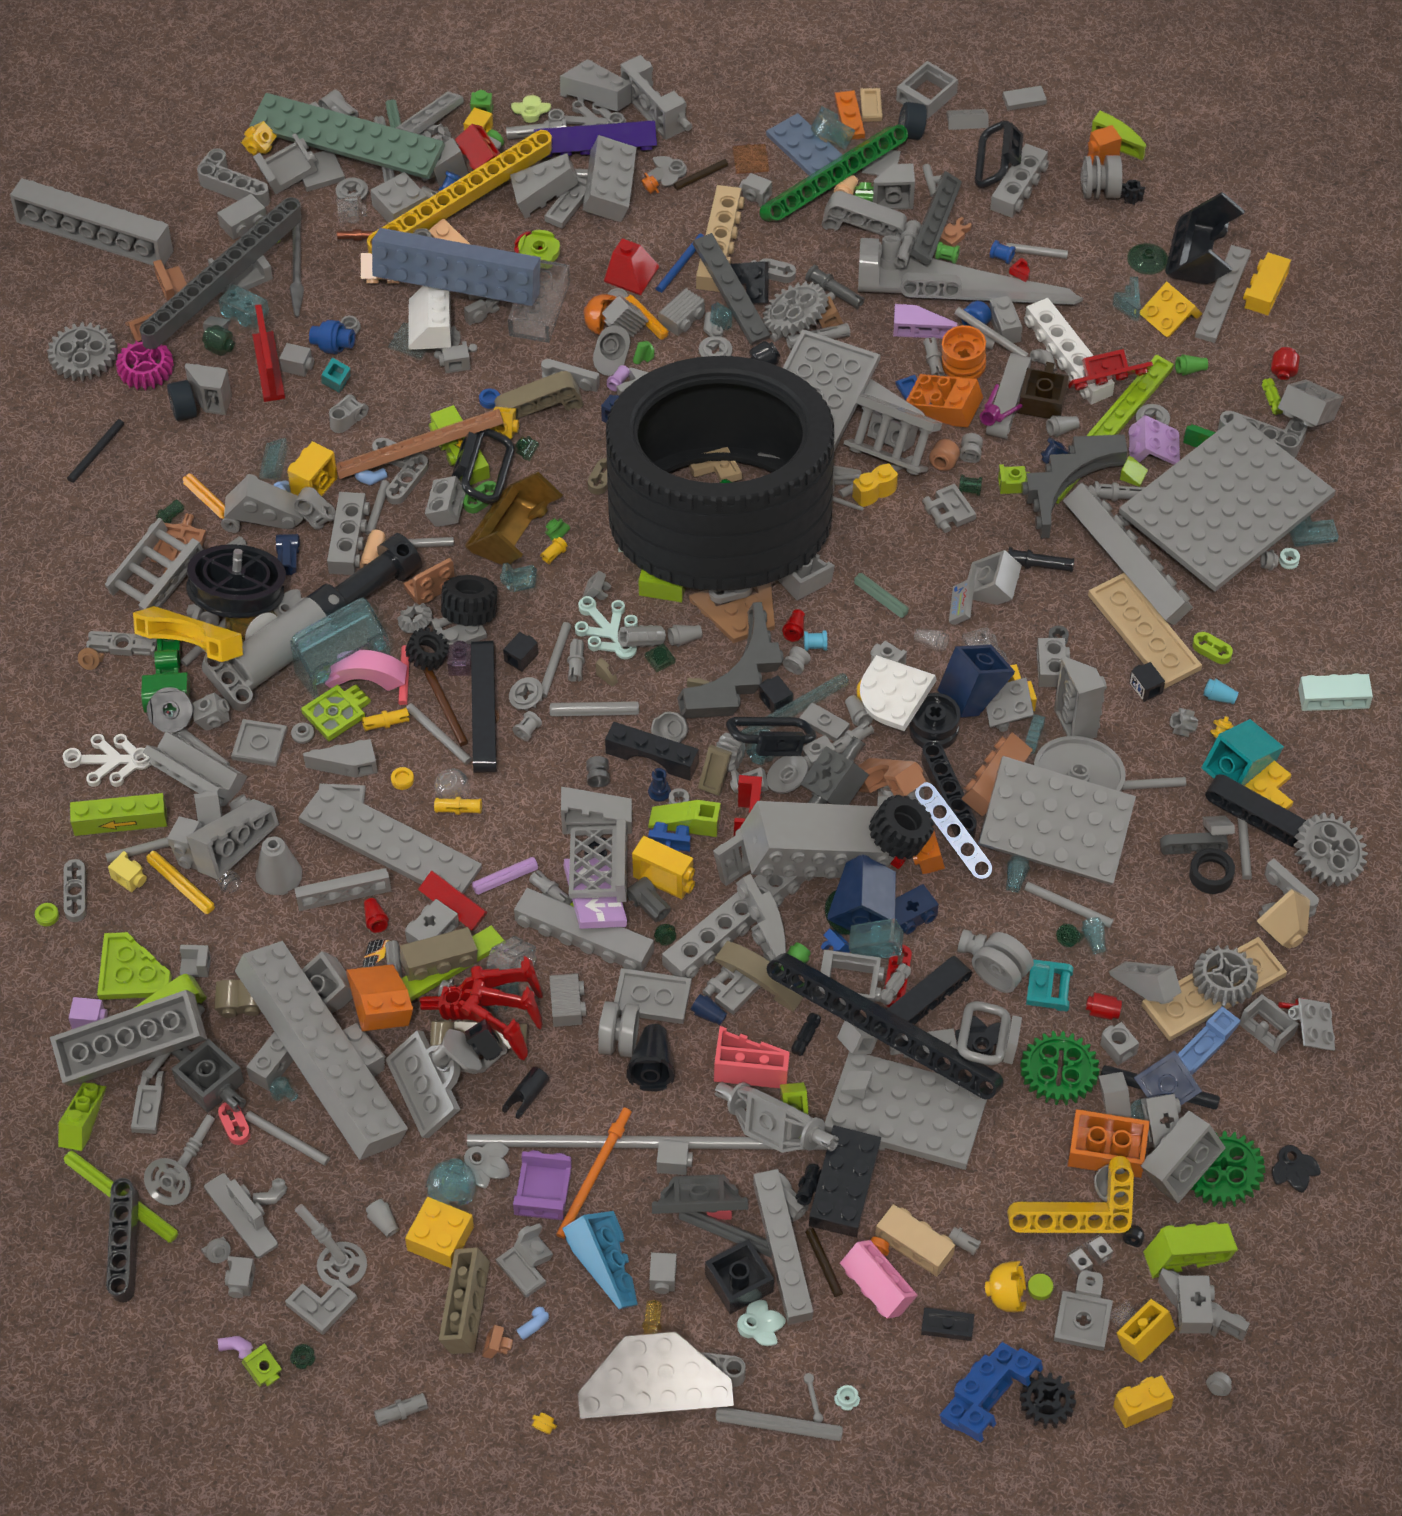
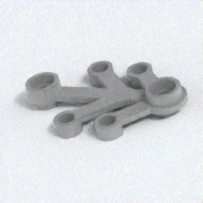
(589, 117)

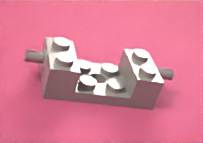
(665, 110)

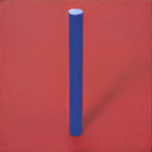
(677, 267)

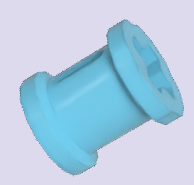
(815, 640)

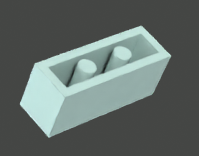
(1335, 692)

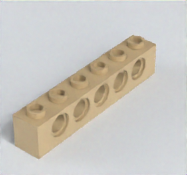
(722, 225)

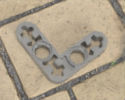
(408, 467)

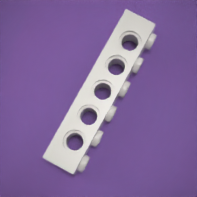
(1064, 345)

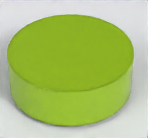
(46, 914)
(1040, 1286)

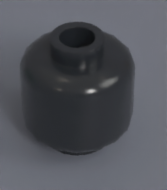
(765, 352)

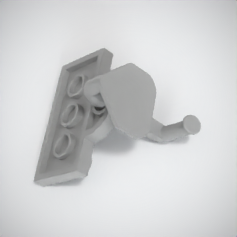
(429, 1074)

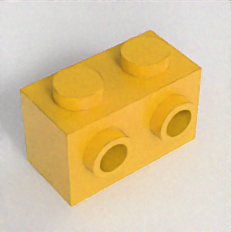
(1146, 1330)
(1143, 1401)

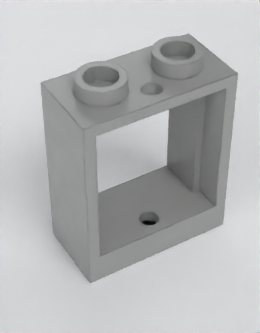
(932, 73)
(854, 962)

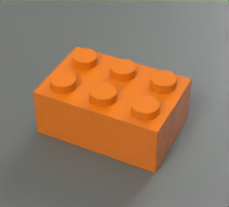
(1104, 1136)

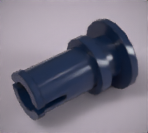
(659, 788)

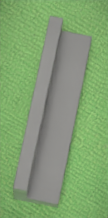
(342, 889)

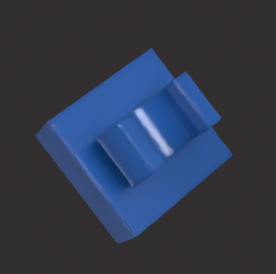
(835, 940)

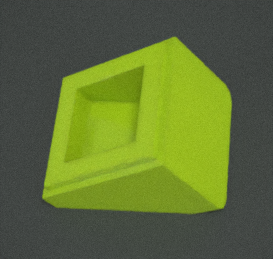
(1133, 472)

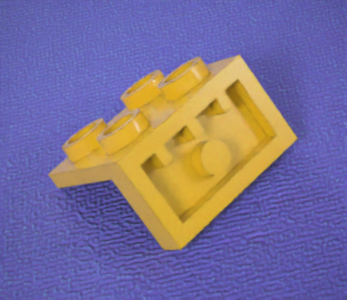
(1168, 310)

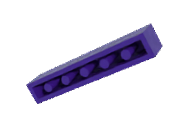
(582, 138)

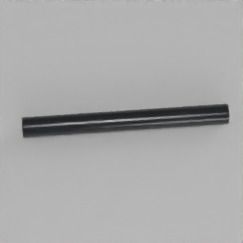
(94, 452)

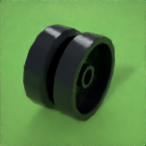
(936, 721)

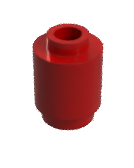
(1103, 1006)

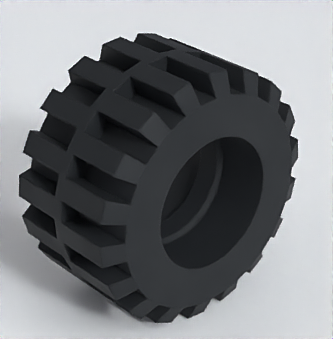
(469, 600)
(901, 827)

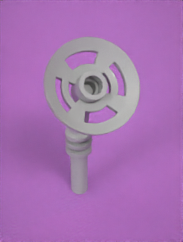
(178, 1173)
(339, 1258)

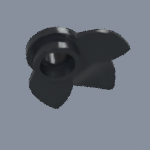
(981, 1035)
(1296, 1171)

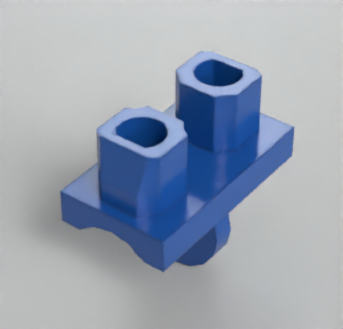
(679, 841)

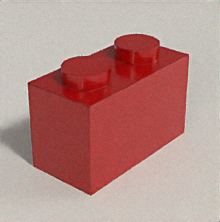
(476, 146)

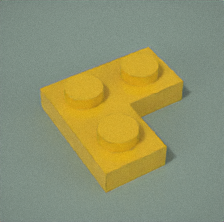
(1268, 784)

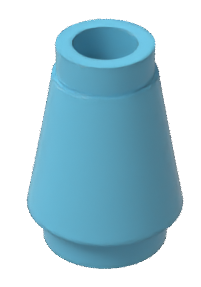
(1218, 691)

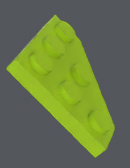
(129, 969)

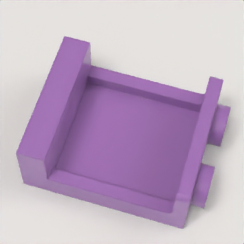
(543, 1185)

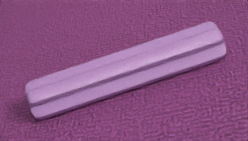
(505, 875)

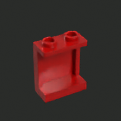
(748, 794)

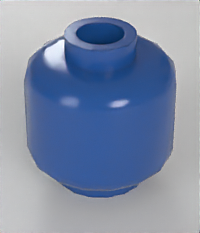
(978, 310)

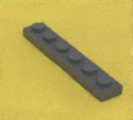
(936, 218)
(731, 289)

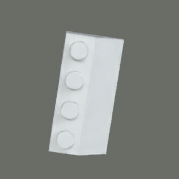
(430, 319)

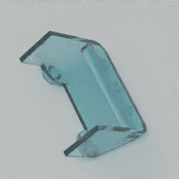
(334, 639)

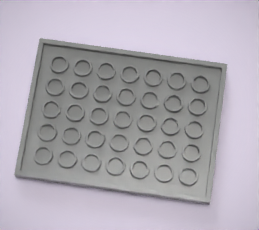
(1227, 502)

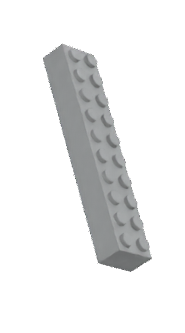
(321, 1050)

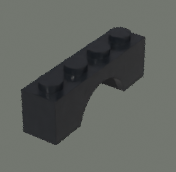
(675, 757)

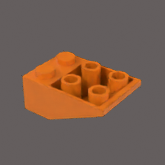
(951, 398)

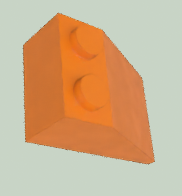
(379, 997)

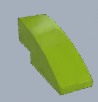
(1131, 142)

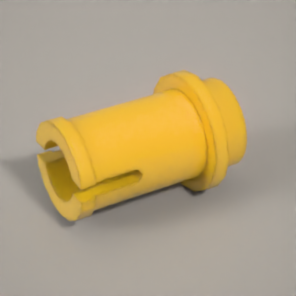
(558, 545)

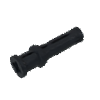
(1029, 559)

